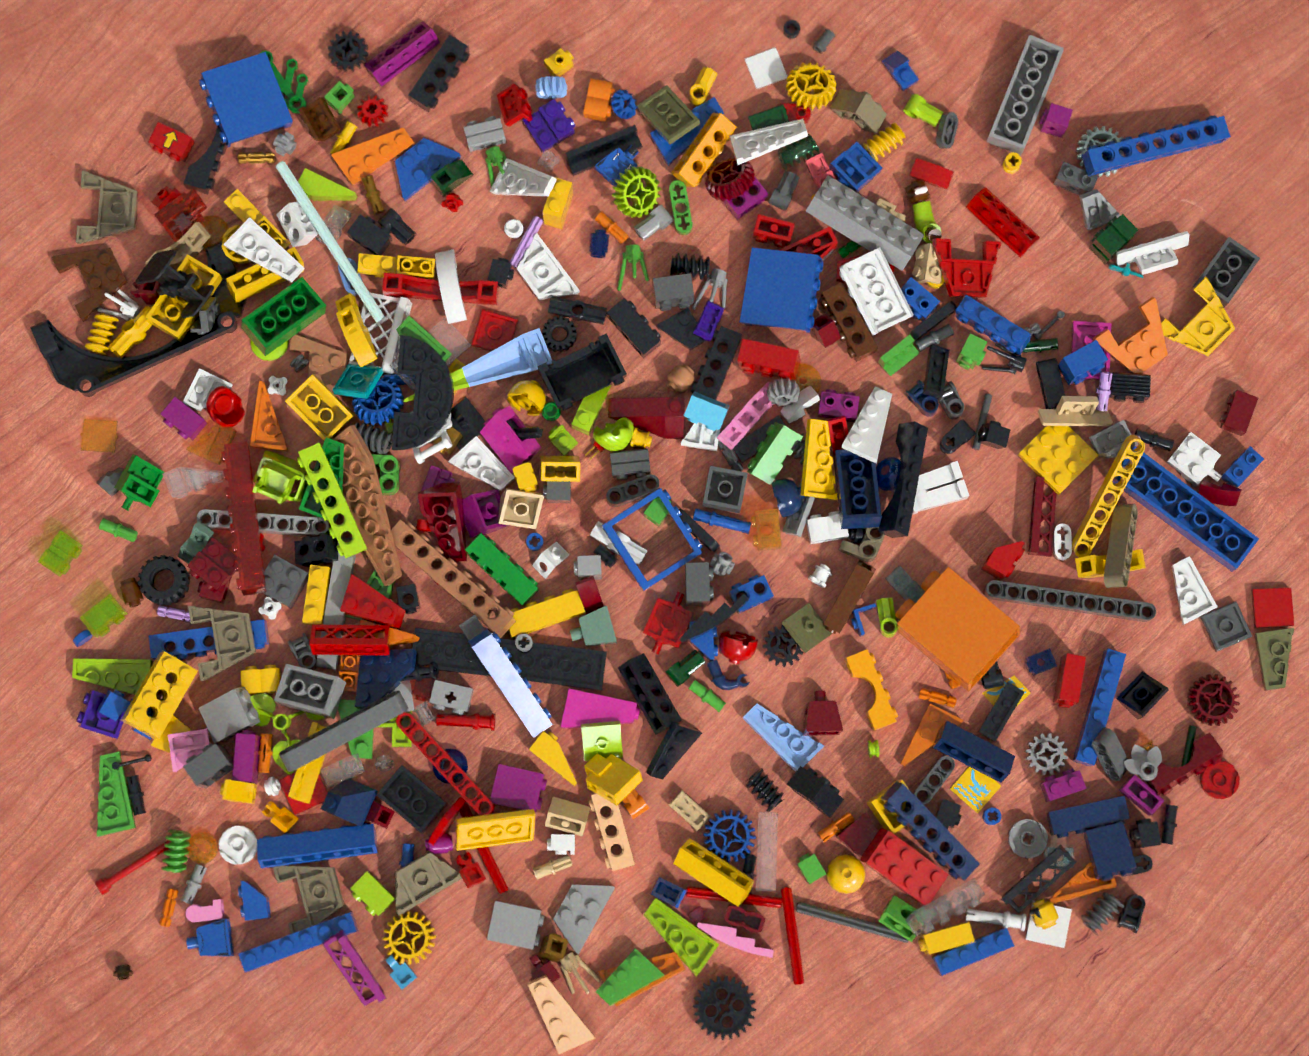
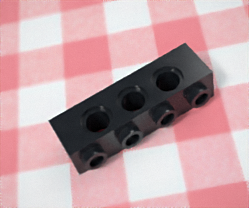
(451, 48)
(722, 337)
(649, 693)

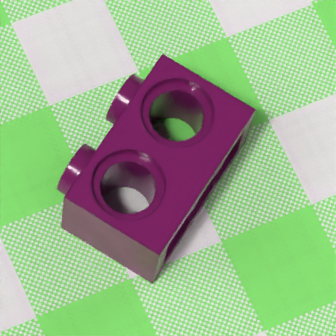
(748, 201)

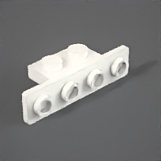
(1154, 254)

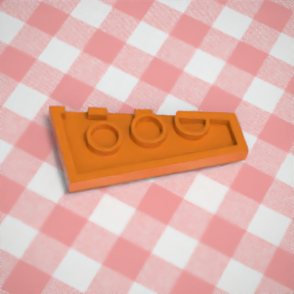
(668, 964)

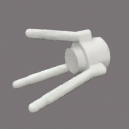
(129, 309)

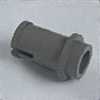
(823, 41)

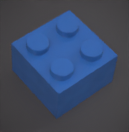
(1083, 362)

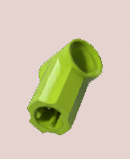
(919, 108)
(886, 615)

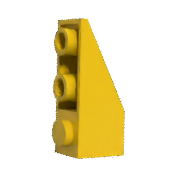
(238, 791)

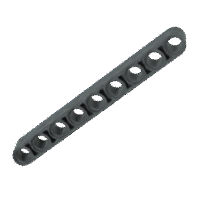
(1079, 599)

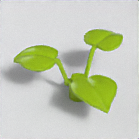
(265, 707)

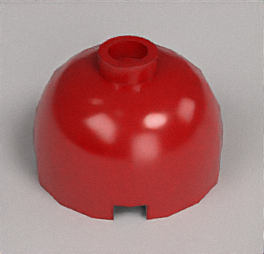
(737, 646)

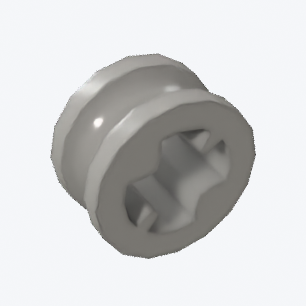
(519, 638)

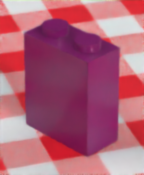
(246, 757)
(518, 788)

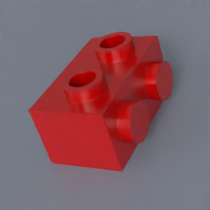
(773, 231)

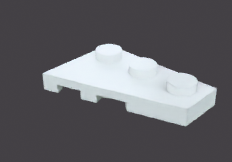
(1191, 591)

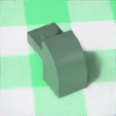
(196, 542)

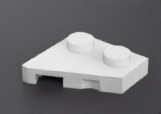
(201, 387)
(701, 438)

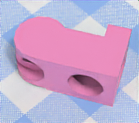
(197, 913)

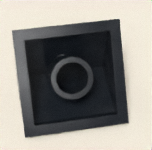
(1142, 695)

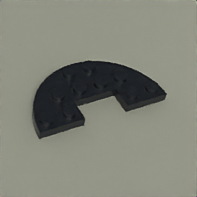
(432, 394)

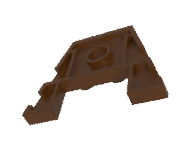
(99, 272)

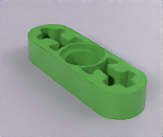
(673, 195)

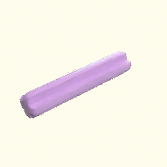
(526, 241)

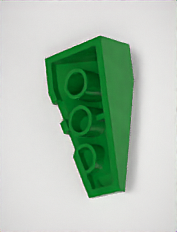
(335, 454)

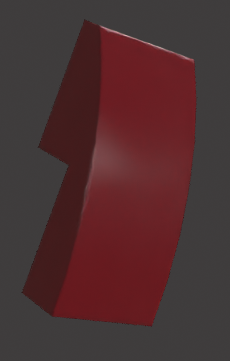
(1220, 495)
(589, 594)

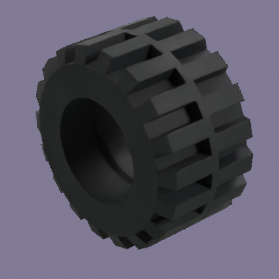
(148, 575)

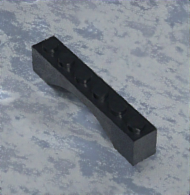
(202, 172)
(898, 514)

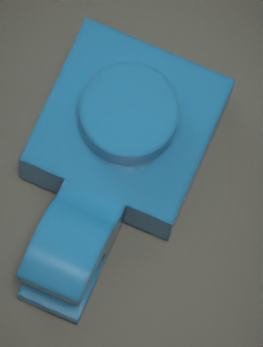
(402, 973)

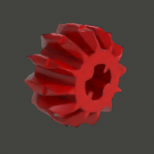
(365, 112)

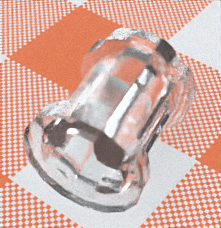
(424, 713)

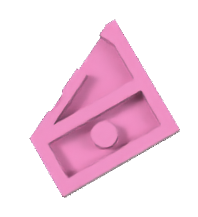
(186, 745)

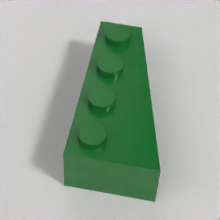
(501, 569)

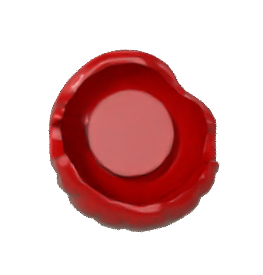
(225, 407)

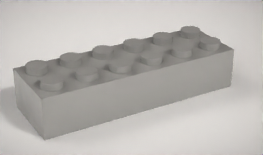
(1025, 95)
(864, 222)

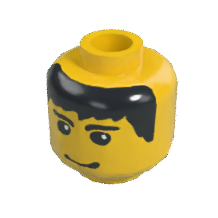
(1044, 914)

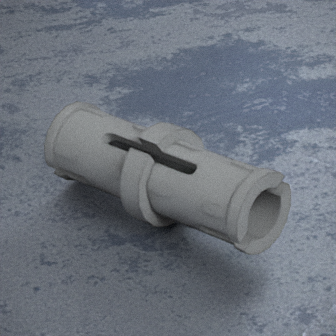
(193, 884)

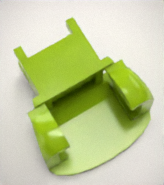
(277, 475)

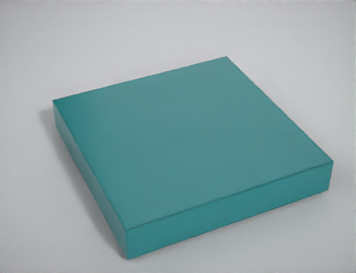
(357, 381)

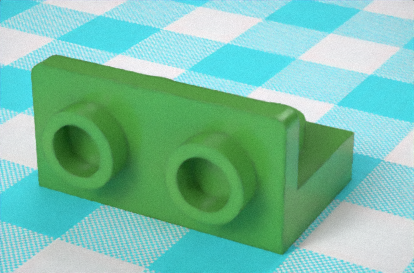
(898, 356)

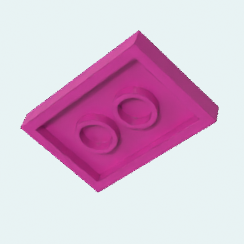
(1082, 335)

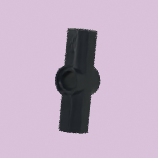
(565, 308)

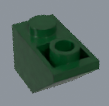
(450, 177)

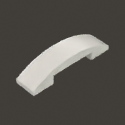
(449, 286)

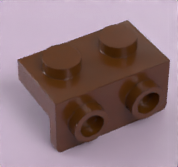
(319, 120)

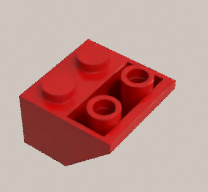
(1001, 560)

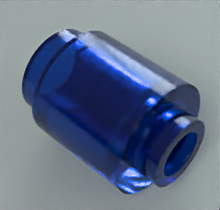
(599, 244)

